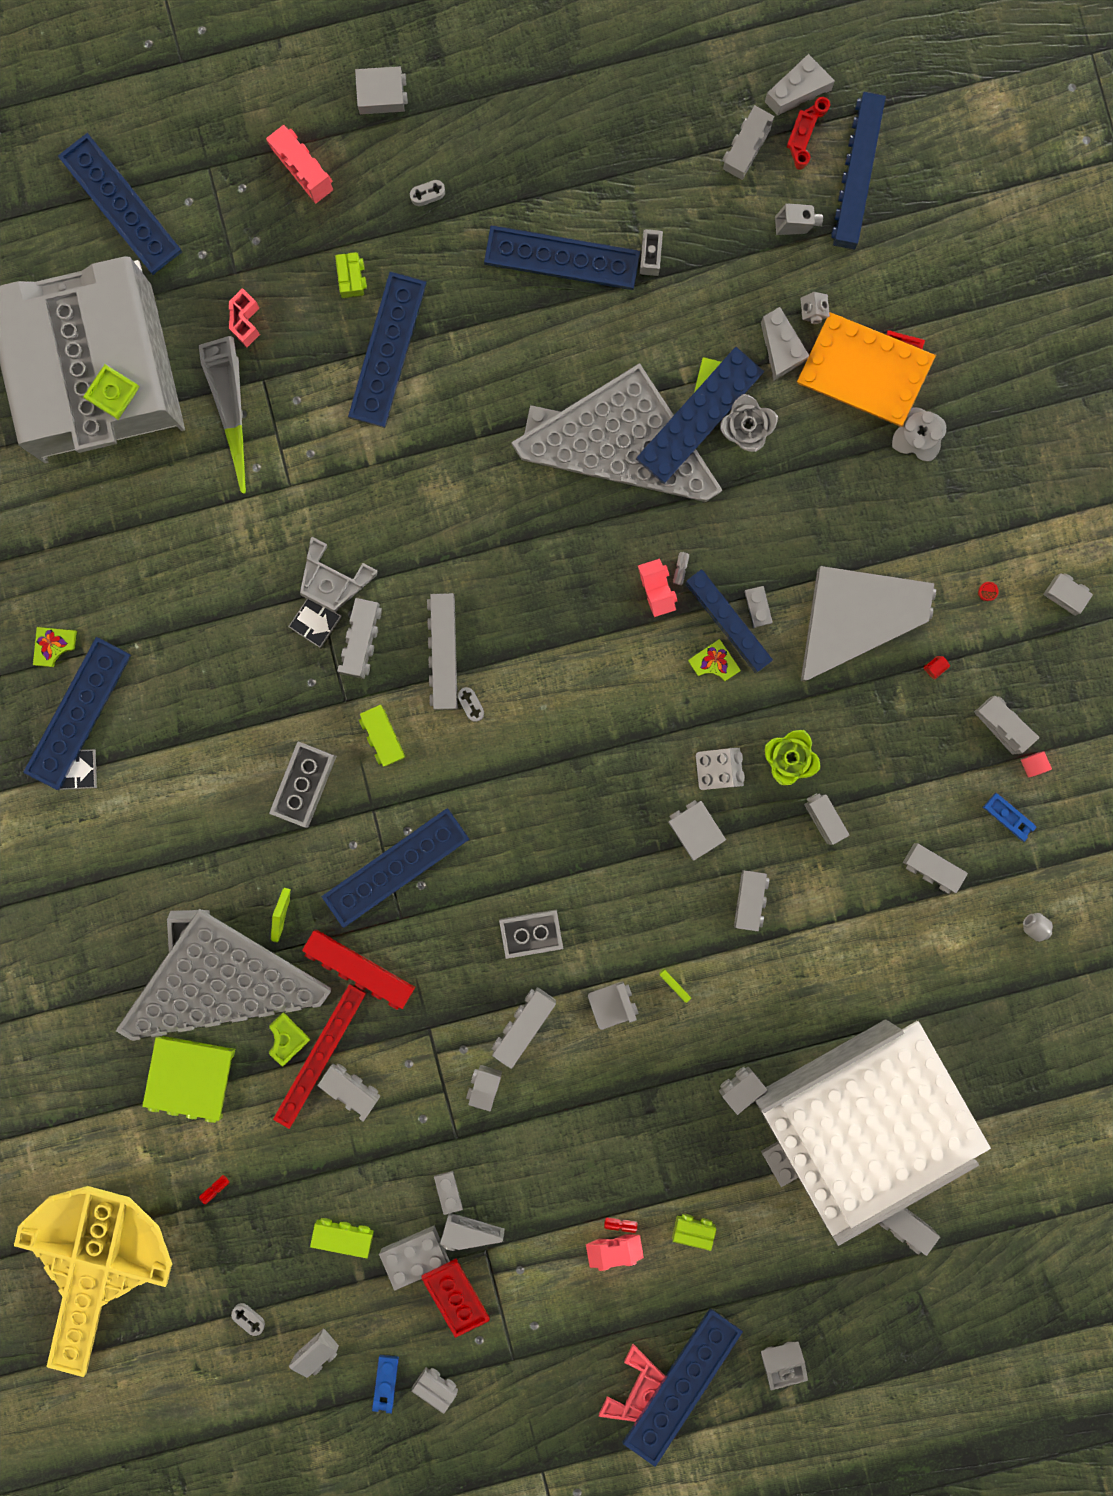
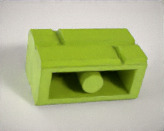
(349, 275)
(694, 1232)

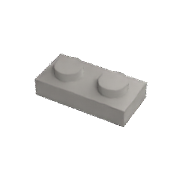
(758, 606)
(448, 1192)

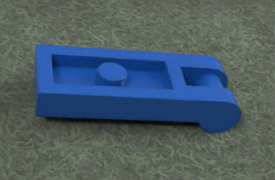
(1009, 816)
(385, 1383)

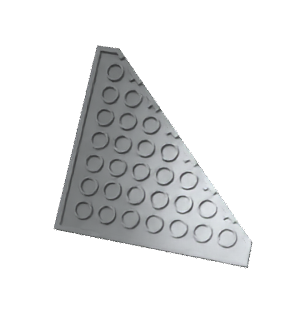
(608, 432)
(217, 979)

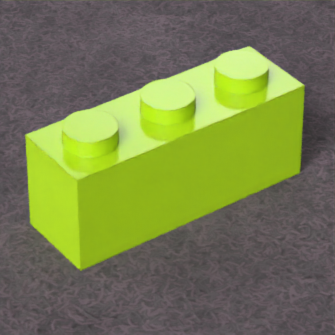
(381, 736)
(342, 1238)

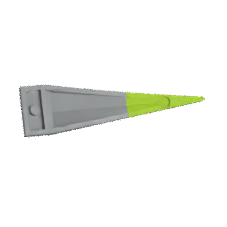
(222, 373)

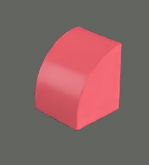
(1036, 764)

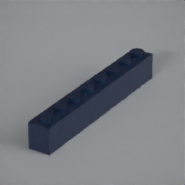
(859, 170)

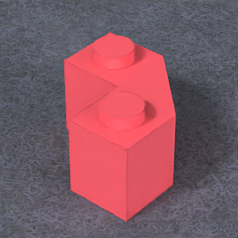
(241, 309)
(654, 580)
(614, 1252)

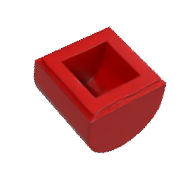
(937, 667)

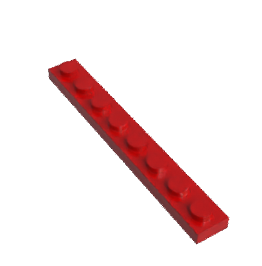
(319, 1056)

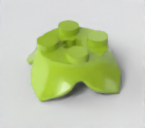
(800, 745)

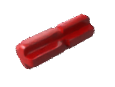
(212, 1191)
(616, 1224)

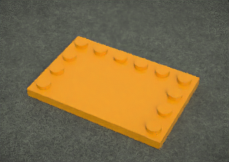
(866, 369)

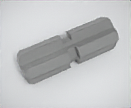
(681, 566)

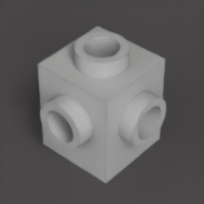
(815, 307)

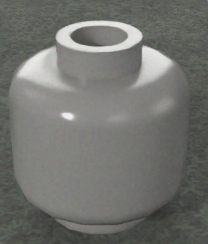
(1037, 927)

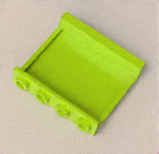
(188, 1078)

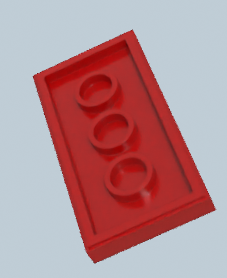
(455, 1298)

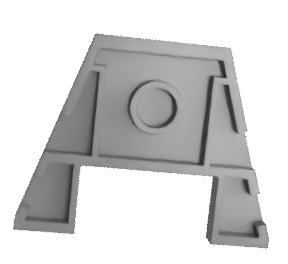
(327, 585)

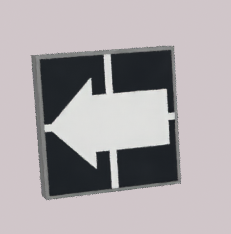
(314, 622)
(82, 772)

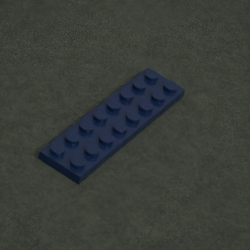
(120, 203)
(562, 257)
(387, 350)
(699, 415)
(77, 713)
(395, 867)
(682, 1387)

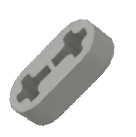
(425, 189)
(466, 706)
(244, 1322)

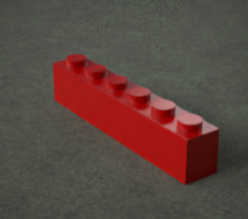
(359, 969)

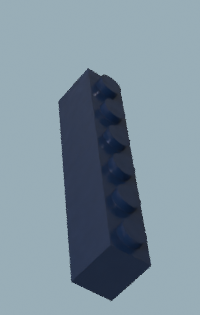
(728, 621)

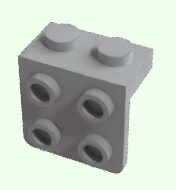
(720, 768)
(612, 1005)

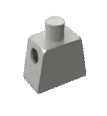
(796, 219)

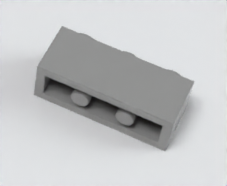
(934, 868)
(751, 900)

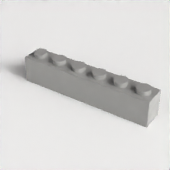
(443, 651)

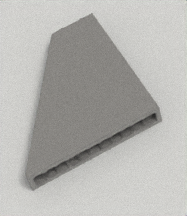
(859, 613)

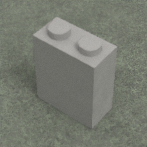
(380, 90)
(826, 818)
(696, 829)

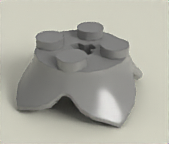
(747, 410)
(925, 447)

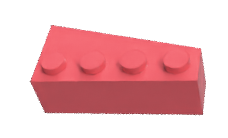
(300, 163)

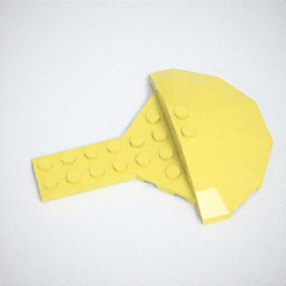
(95, 1252)

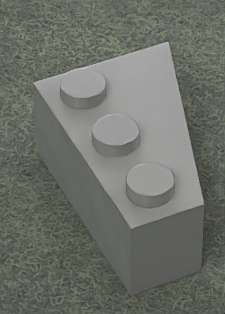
(799, 85)
(748, 142)
(782, 343)
(1006, 725)
(349, 1090)

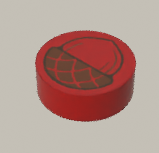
(988, 591)

